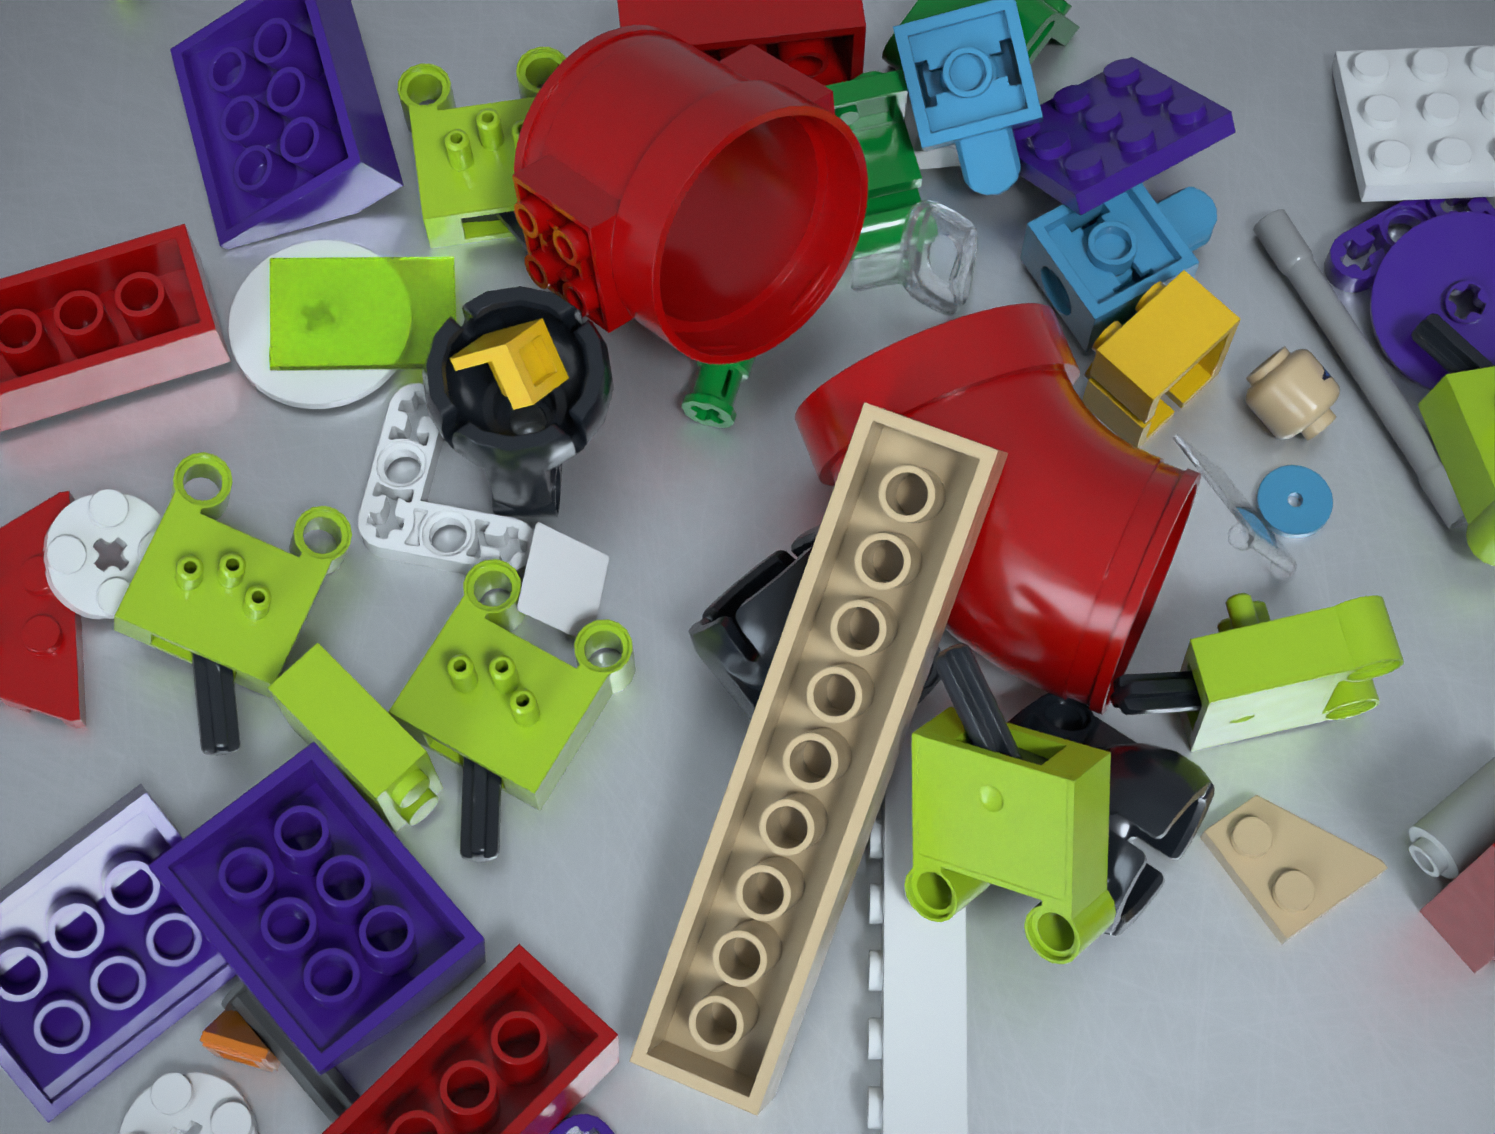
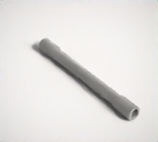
(1296, 262)

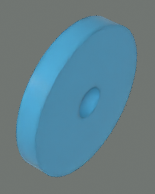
(1300, 483)

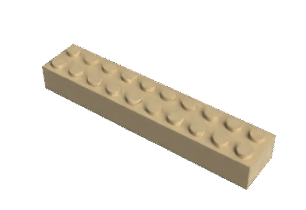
(817, 757)

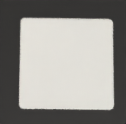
(562, 581)

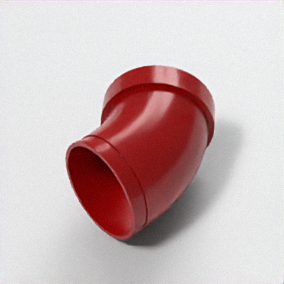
(1077, 514)

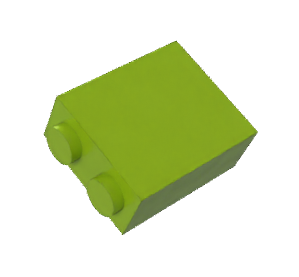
(358, 738)

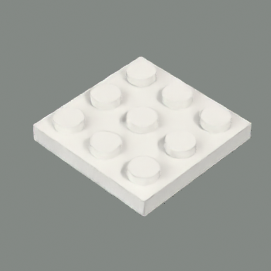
(1419, 121)

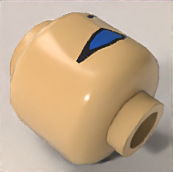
(1292, 394)

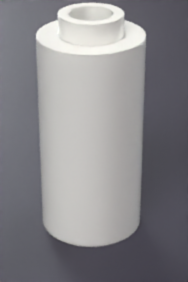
(1457, 827)

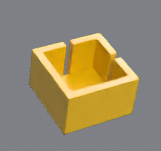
(1166, 349)

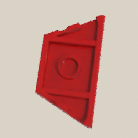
(37, 632)

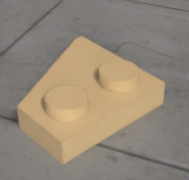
(1287, 865)

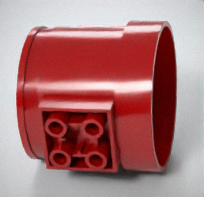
(688, 192)

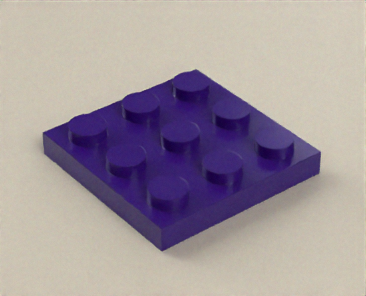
(1116, 134)

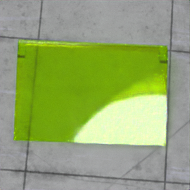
(357, 311)

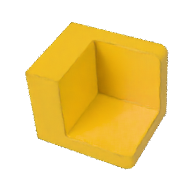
(520, 360)

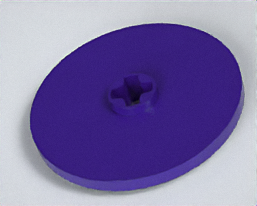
(1419, 276)

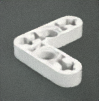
(422, 518)

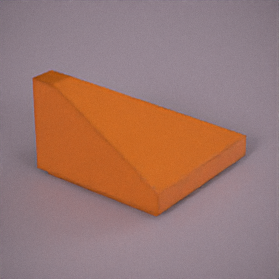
(236, 1041)

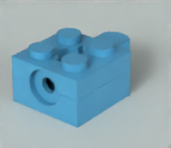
(971, 88)
(1129, 235)

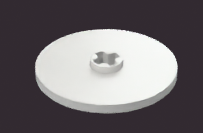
(251, 340)

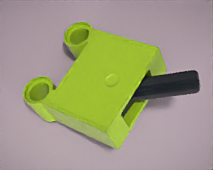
(1009, 814)

